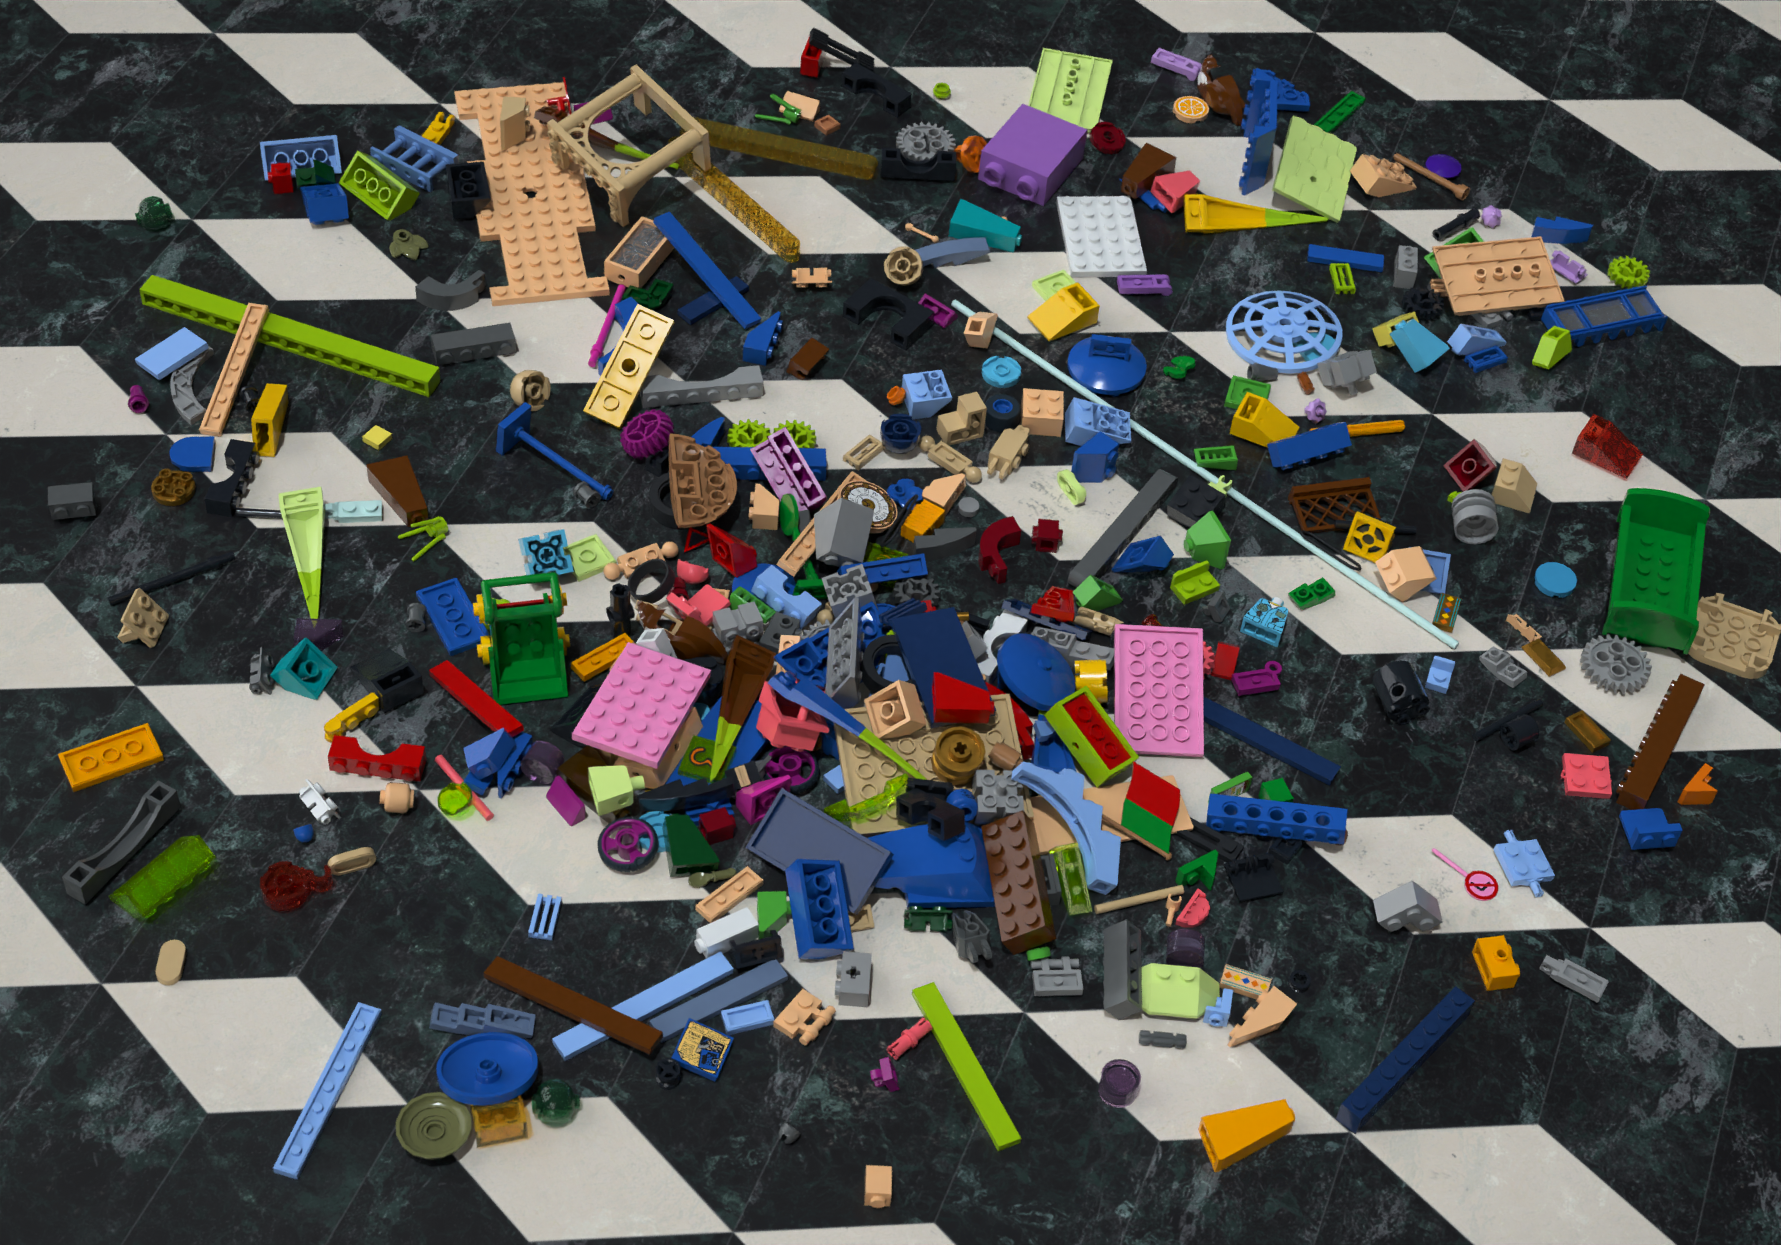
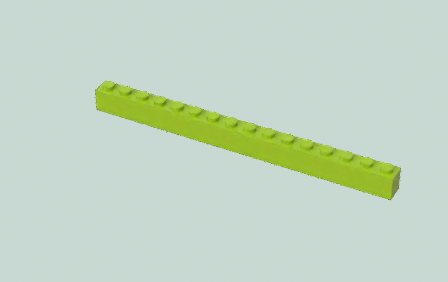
(293, 336)

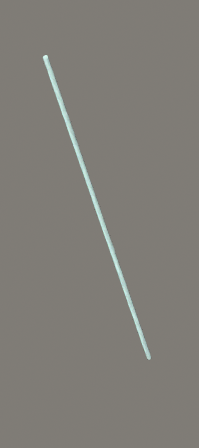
(1231, 492)

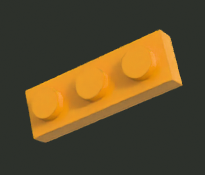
(600, 658)

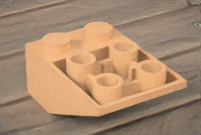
(1381, 176)

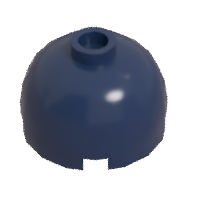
(900, 433)

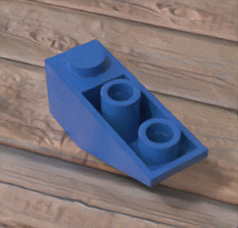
(760, 341)
(511, 765)

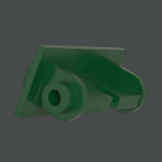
(918, 917)

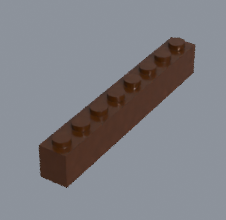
(1660, 743)

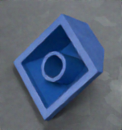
(1144, 556)

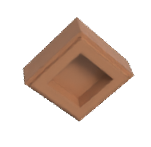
(827, 125)

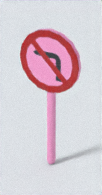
(1477, 883)

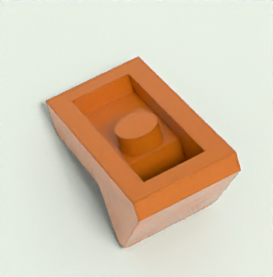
(1698, 789)

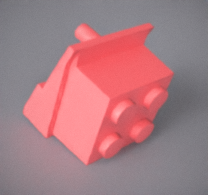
(788, 722)

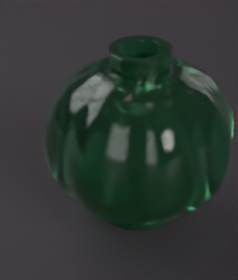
(154, 214)
(555, 1102)

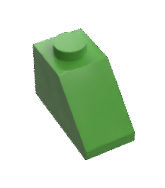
(1096, 594)
(771, 912)

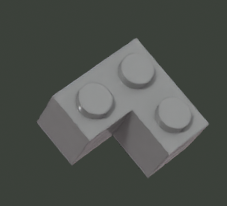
(1407, 905)

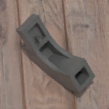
(450, 296)

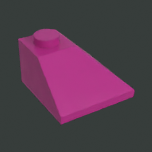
(756, 799)

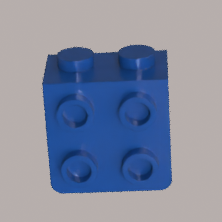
(1649, 829)

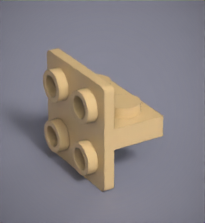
(142, 619)

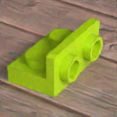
(1194, 583)

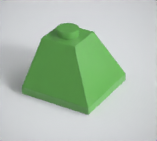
(1208, 541)

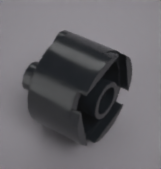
(713, 687)

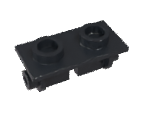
(936, 788)

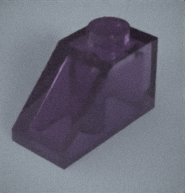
(319, 631)

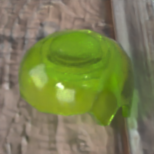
(455, 799)

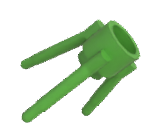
(791, 113)

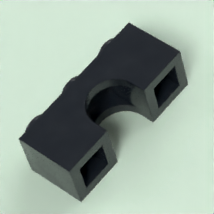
(942, 818)

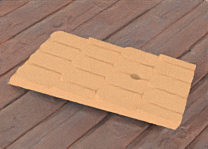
(1497, 275)

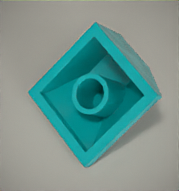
(304, 670)

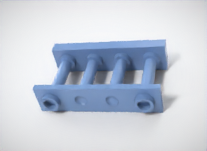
(415, 145)

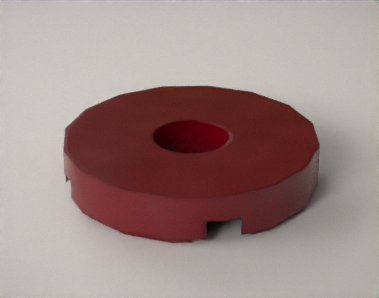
(1105, 145)

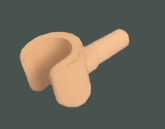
(1172, 907)

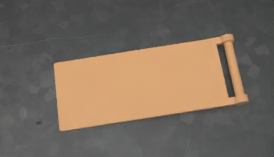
(1054, 831)

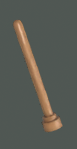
(1460, 191)

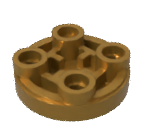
(173, 487)

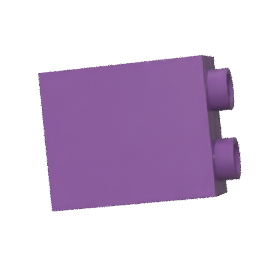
(1032, 154)

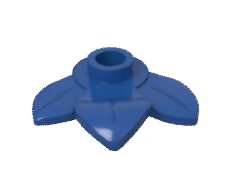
(904, 491)

